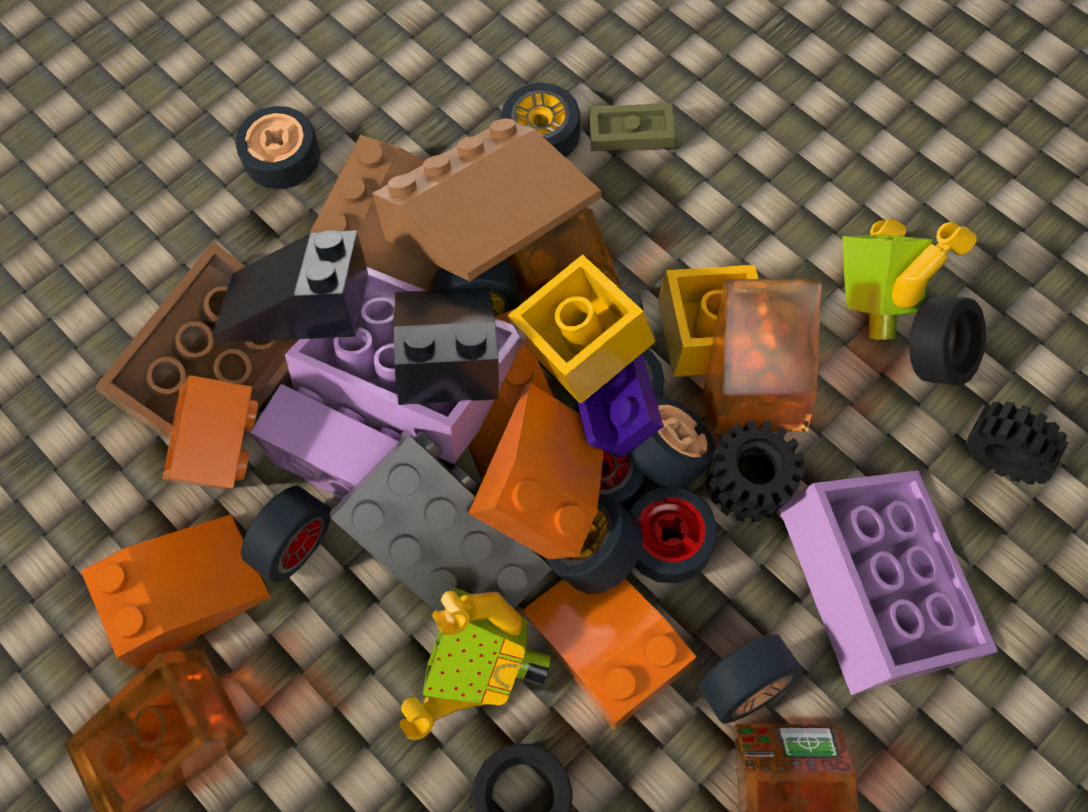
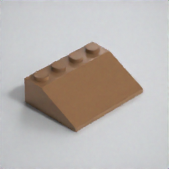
(483, 199)
(353, 208)
(181, 344)

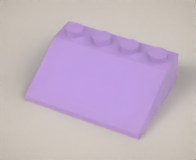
(361, 374)
(885, 579)

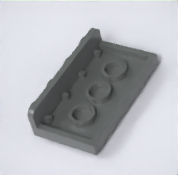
(419, 527)

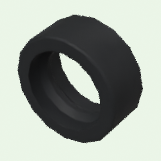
(947, 340)
(516, 755)

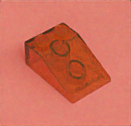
(764, 354)
(155, 734)

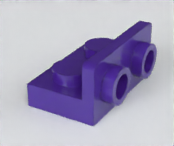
(622, 411)

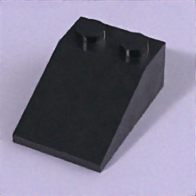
(297, 292)
(445, 346)

